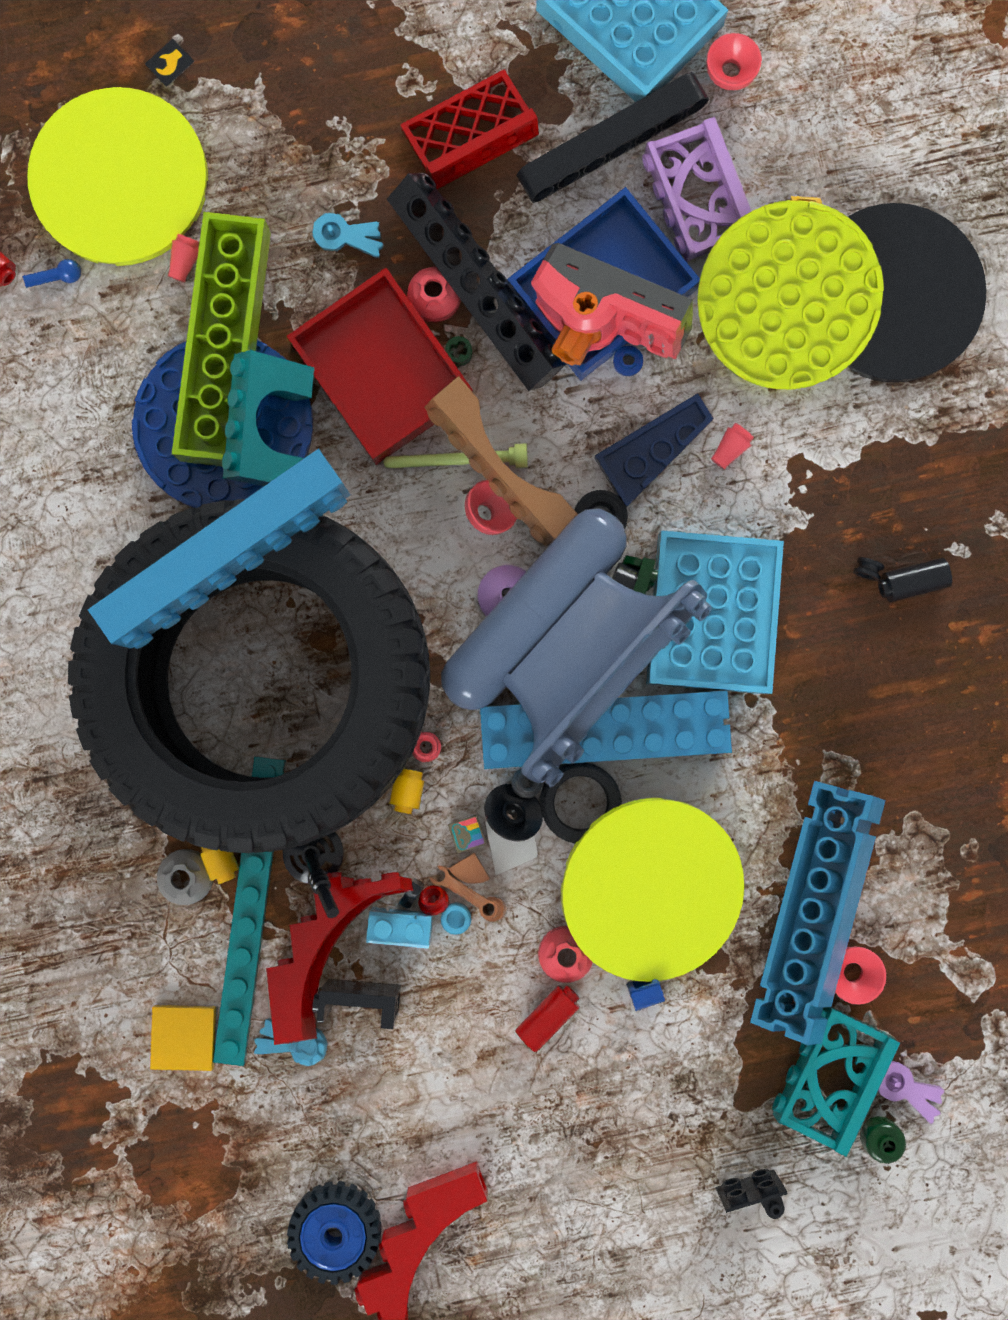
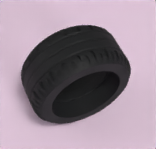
(571, 770)

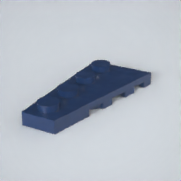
(645, 453)

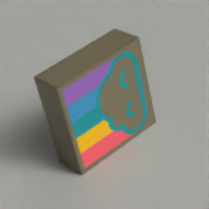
(467, 833)

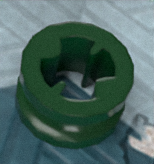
(454, 343)

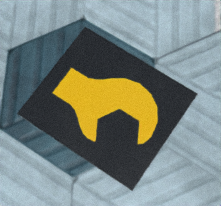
(169, 62)

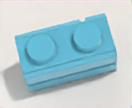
(399, 928)

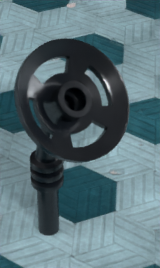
(312, 873)

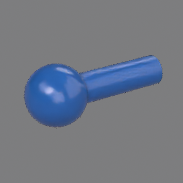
(66, 270)

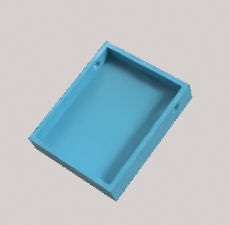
(636, 41)
(738, 638)

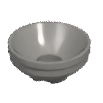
(190, 862)

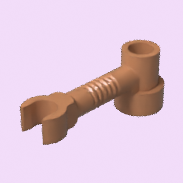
(474, 898)

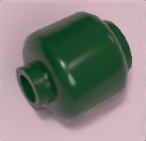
(883, 1140)

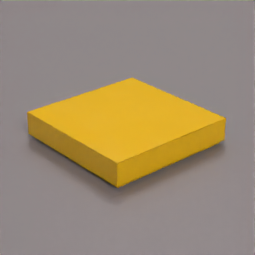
(183, 1037)

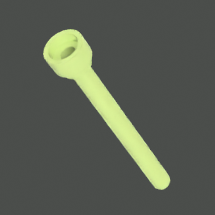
(515, 456)

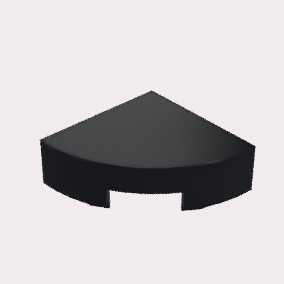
(409, 897)

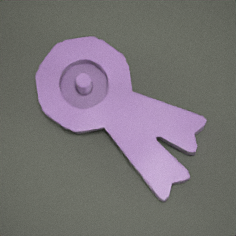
(900, 1085)

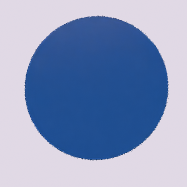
(281, 423)

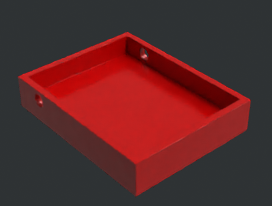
(376, 364)

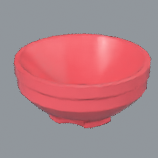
(738, 50)
(432, 308)
(501, 516)
(549, 948)
(870, 982)

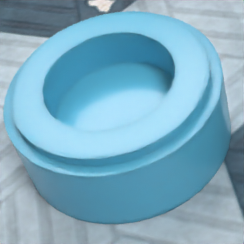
(456, 918)

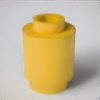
(407, 791)
(219, 864)

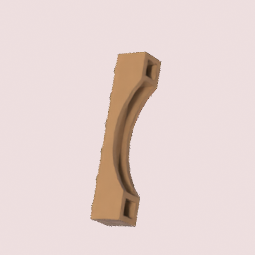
(459, 415)

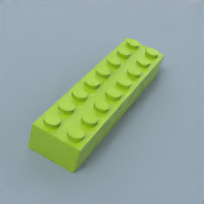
(221, 324)

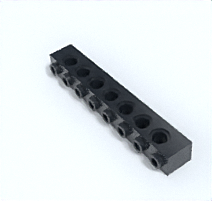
(409, 202)

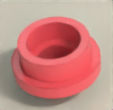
(435, 751)

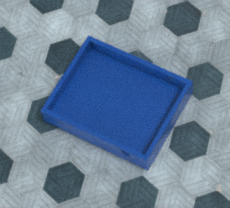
(625, 238)

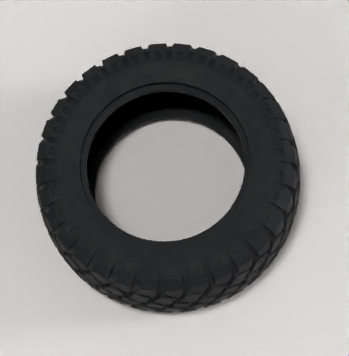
(168, 783)

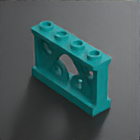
(844, 1122)

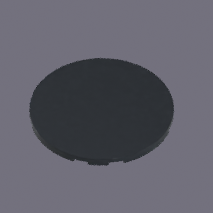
(929, 295)

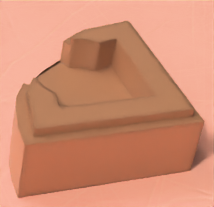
(470, 870)

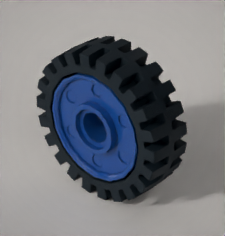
(328, 1255)

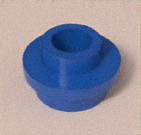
(625, 369)

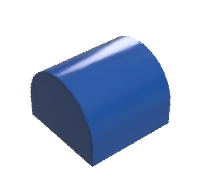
(645, 993)

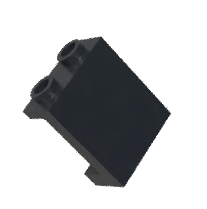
(359, 994)

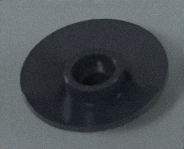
(524, 811)

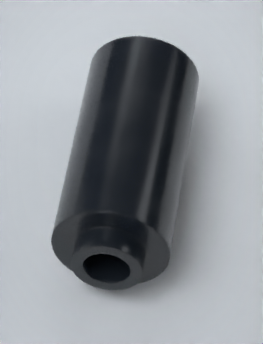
(915, 580)

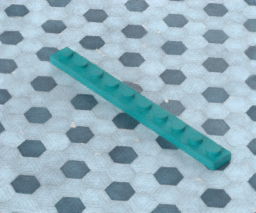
(245, 943)

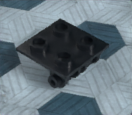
(761, 1188)

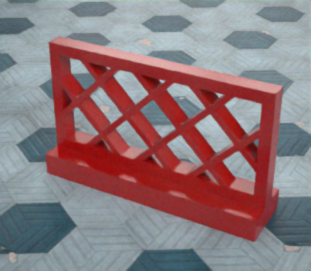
(481, 145)

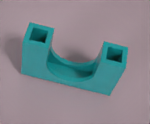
(254, 377)

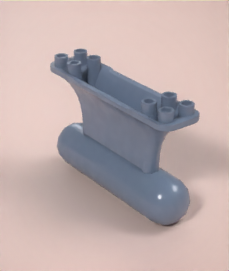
(568, 640)

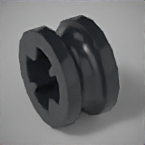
(868, 569)

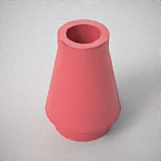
(183, 257)
(733, 444)

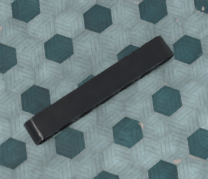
(612, 137)

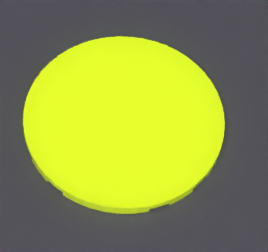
(117, 176)
(790, 294)
(652, 889)

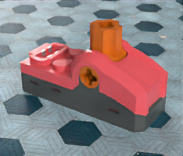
(598, 301)

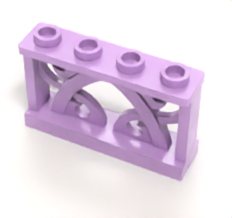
(723, 171)

